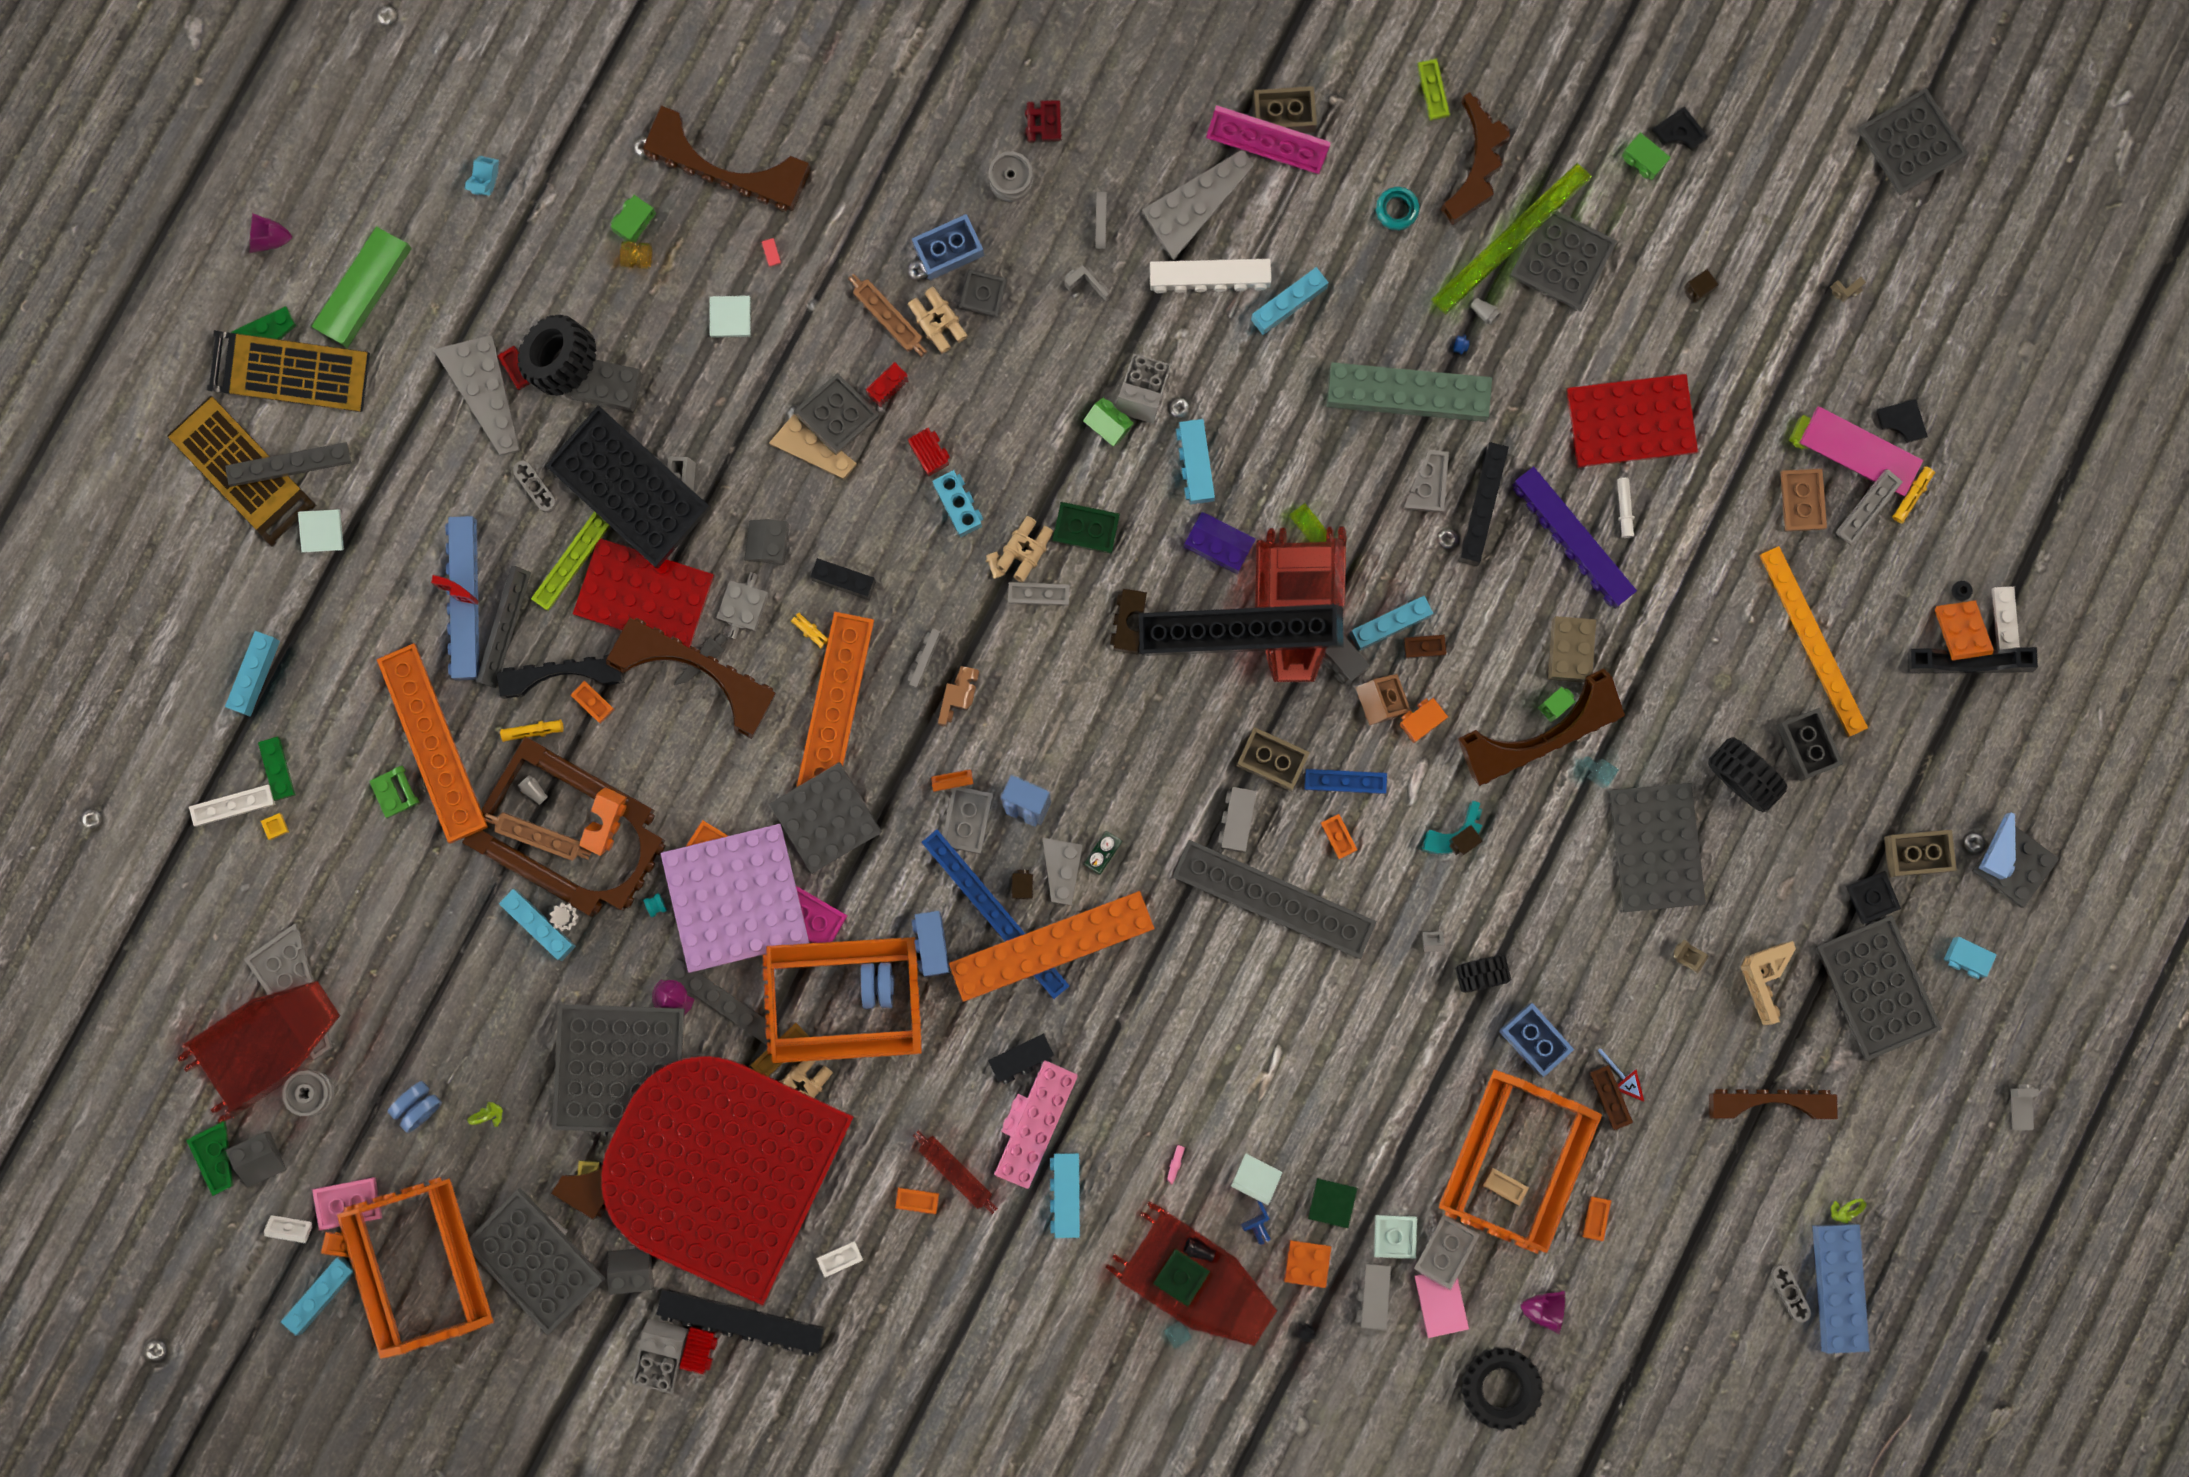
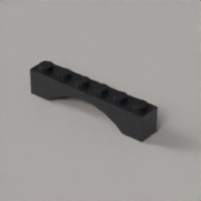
(1483, 504)
(2001, 661)
(519, 682)

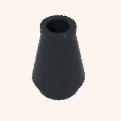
(1197, 1249)

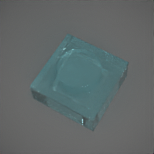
(1177, 1334)

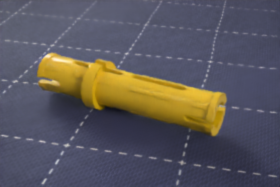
(1918, 487)
(539, 729)

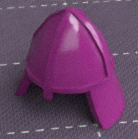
(267, 234)
(671, 995)
(1546, 1310)

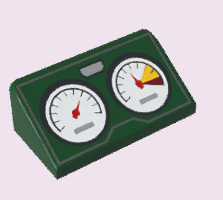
(1103, 852)

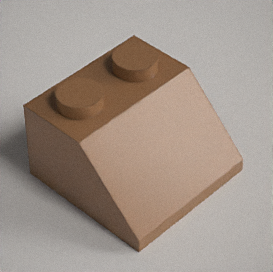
(1383, 699)

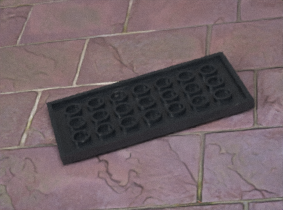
(628, 486)

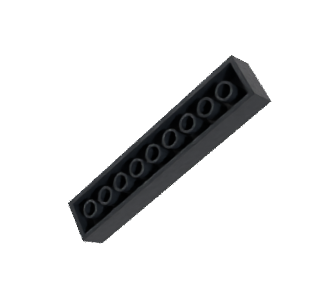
(1241, 630)

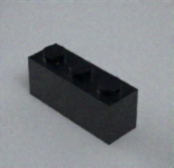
(843, 579)
(1021, 1059)

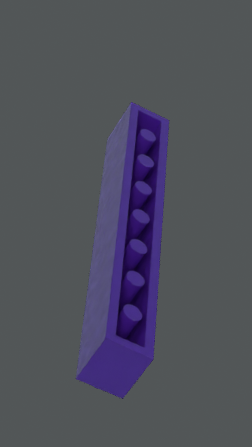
(1573, 537)

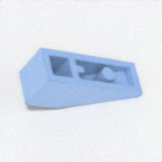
(2001, 852)

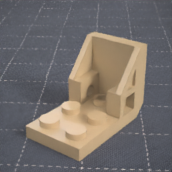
(1773, 963)

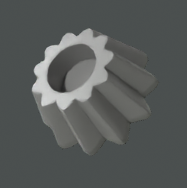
(563, 916)

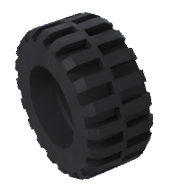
(569, 367)
(1747, 774)

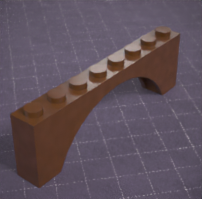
(776, 185)
(642, 644)
(1594, 709)
(582, 1193)

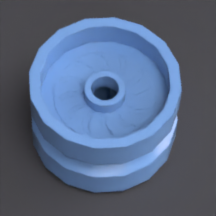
(877, 985)
(414, 1107)

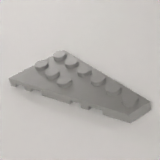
(1189, 207)
(480, 381)
(282, 966)

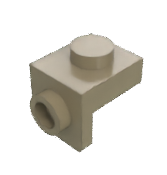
(1843, 293)
(1690, 956)

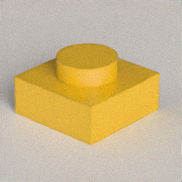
(274, 826)

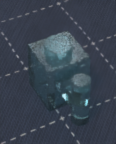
(1601, 772)

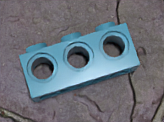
(957, 514)

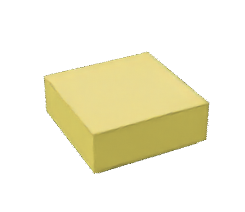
(586, 1167)

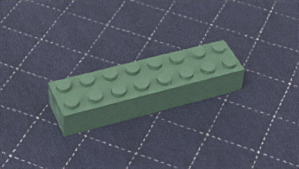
(1409, 392)

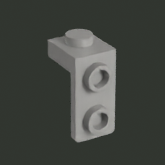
(1074, 277)
(2023, 1107)

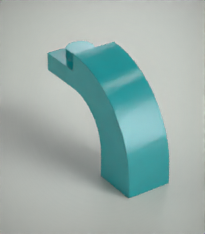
(1439, 843)

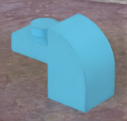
(483, 176)

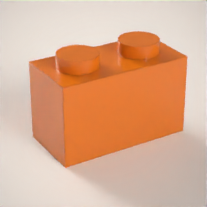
(1423, 720)

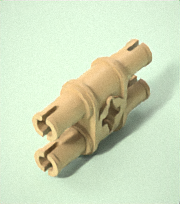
(933, 329)
(1019, 541)
(799, 1074)

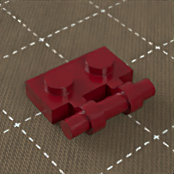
(1050, 121)

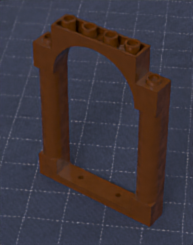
(583, 899)

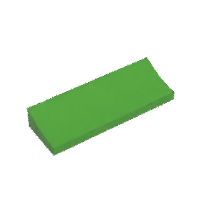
(361, 287)

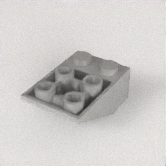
(1143, 388)
(660, 1356)

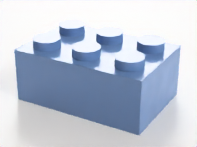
(948, 247)
(931, 944)
(1536, 1040)

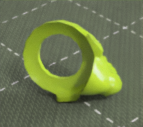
(488, 1113)
(1844, 1216)

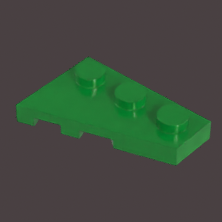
(274, 325)
(211, 1157)

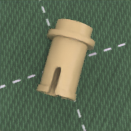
(993, 559)

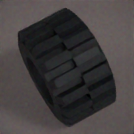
(1483, 973)

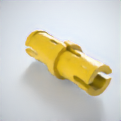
(810, 630)

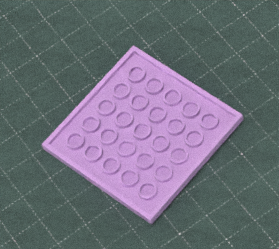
(734, 897)

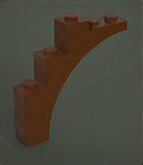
(1486, 163)

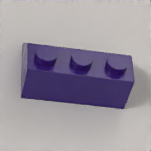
(1219, 543)

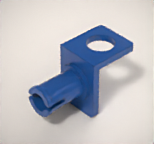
(1257, 1225)

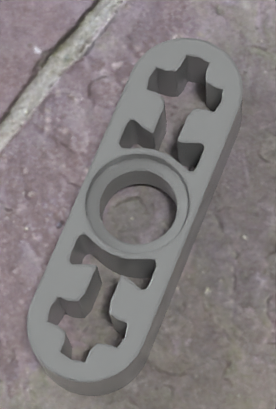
(1100, 220)
(530, 471)
(1799, 1296)

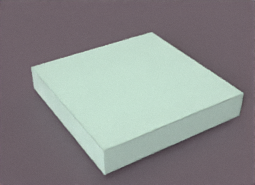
(730, 316)
(320, 530)
(1256, 1179)
(1395, 1236)

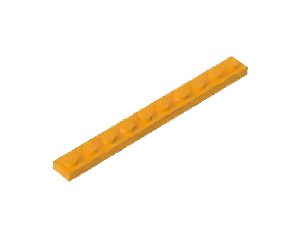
(1813, 641)

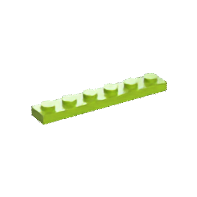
(570, 562)

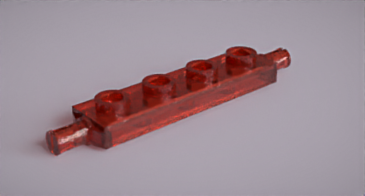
(955, 1172)

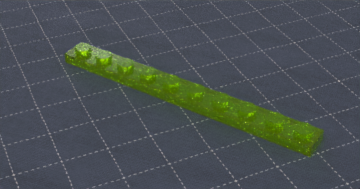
(1511, 238)

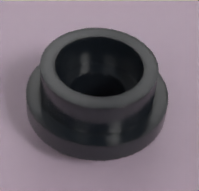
(1956, 590)
(1306, 1332)

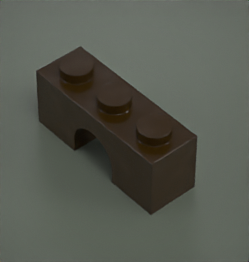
(1130, 603)

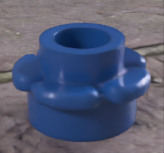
(1461, 344)

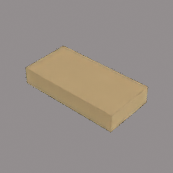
(1505, 1186)

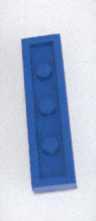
(1345, 781)

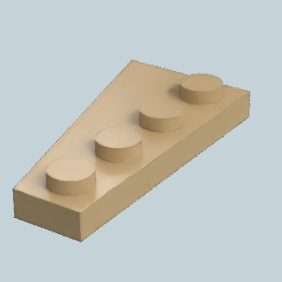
(801, 442)

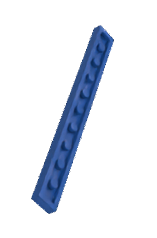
(986, 903)

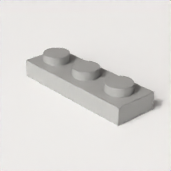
(1038, 594)
(923, 658)

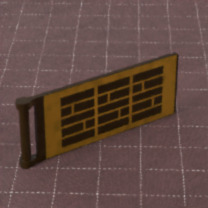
(216, 439)

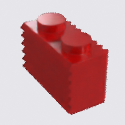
(887, 384)
(929, 452)
(698, 1350)

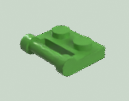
(388, 795)

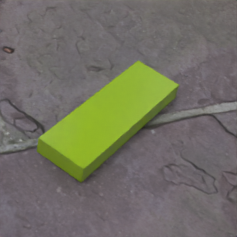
(1433, 89)

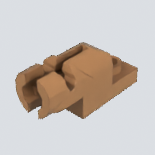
(959, 695)

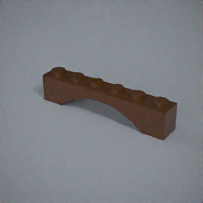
(1729, 1106)

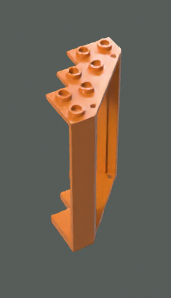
(841, 1045)
(1563, 1176)
(371, 1282)

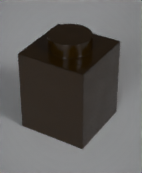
(1700, 286)
(1465, 841)
(1022, 885)

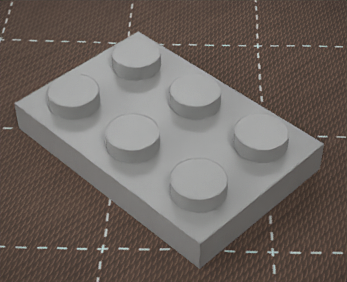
(967, 819)
(1446, 1252)

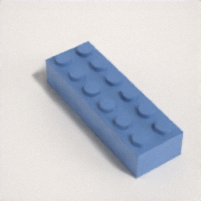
(1026, 801)
(1840, 1288)

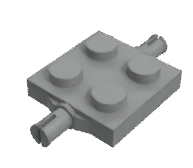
(742, 605)

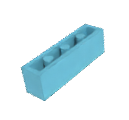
(1289, 301)
(1196, 461)
(1391, 623)
(252, 673)
(537, 925)
(1065, 1195)
(318, 1296)

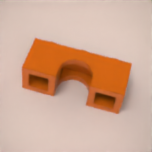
(610, 808)

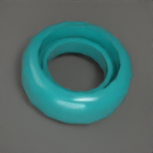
(1406, 195)

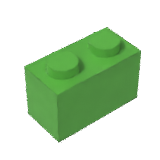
(1645, 156)
(632, 219)
(1108, 421)
(1557, 703)

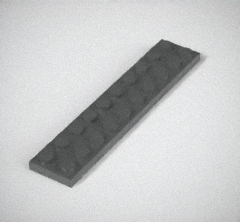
(1274, 899)

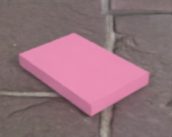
(332, 1199)
(1441, 1307)

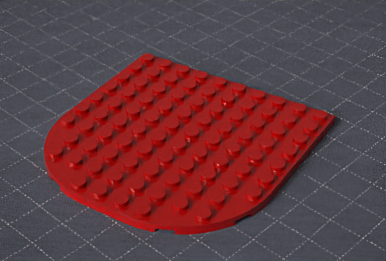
(719, 1170)

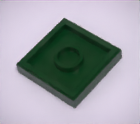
(1332, 1203)
(1181, 1277)

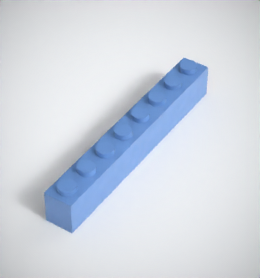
(463, 616)

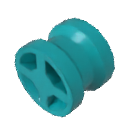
(655, 905)

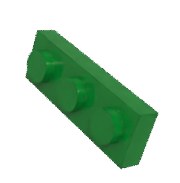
(276, 768)

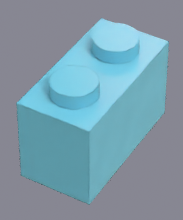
(1969, 957)

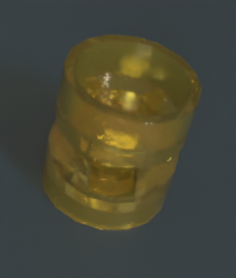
(636, 255)

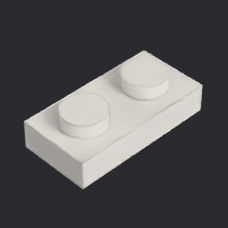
(288, 1229)
(839, 1259)

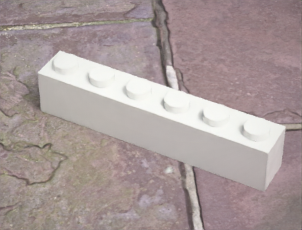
(1210, 275)

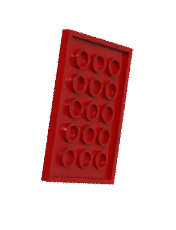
(1632, 420)
(628, 586)

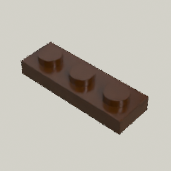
(1611, 1097)

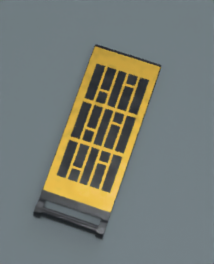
(290, 371)

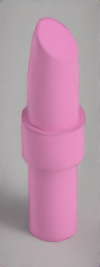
(1175, 1164)

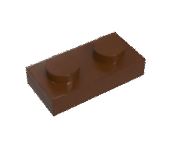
(1424, 646)

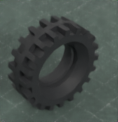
(1529, 1396)

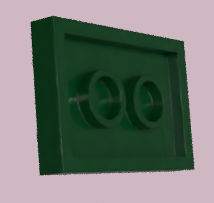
(1086, 527)

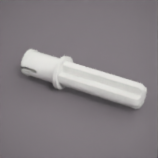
(1625, 508)

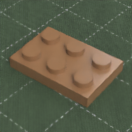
(1803, 500)

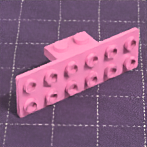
(1033, 1123)

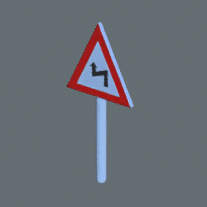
(1629, 1085)

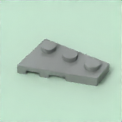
(1430, 485)
(1062, 869)

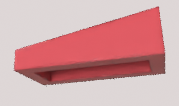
(771, 252)

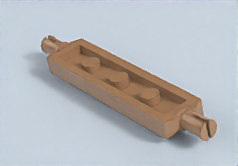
(887, 315)
(537, 836)

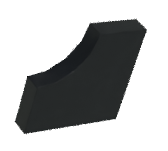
(1681, 129)
(1904, 419)

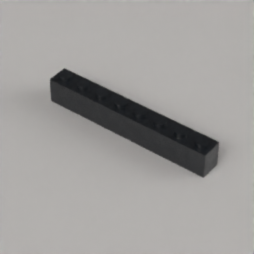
(740, 1321)

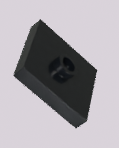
(1873, 897)

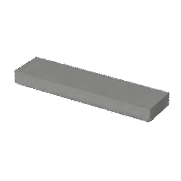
(1868, 507)

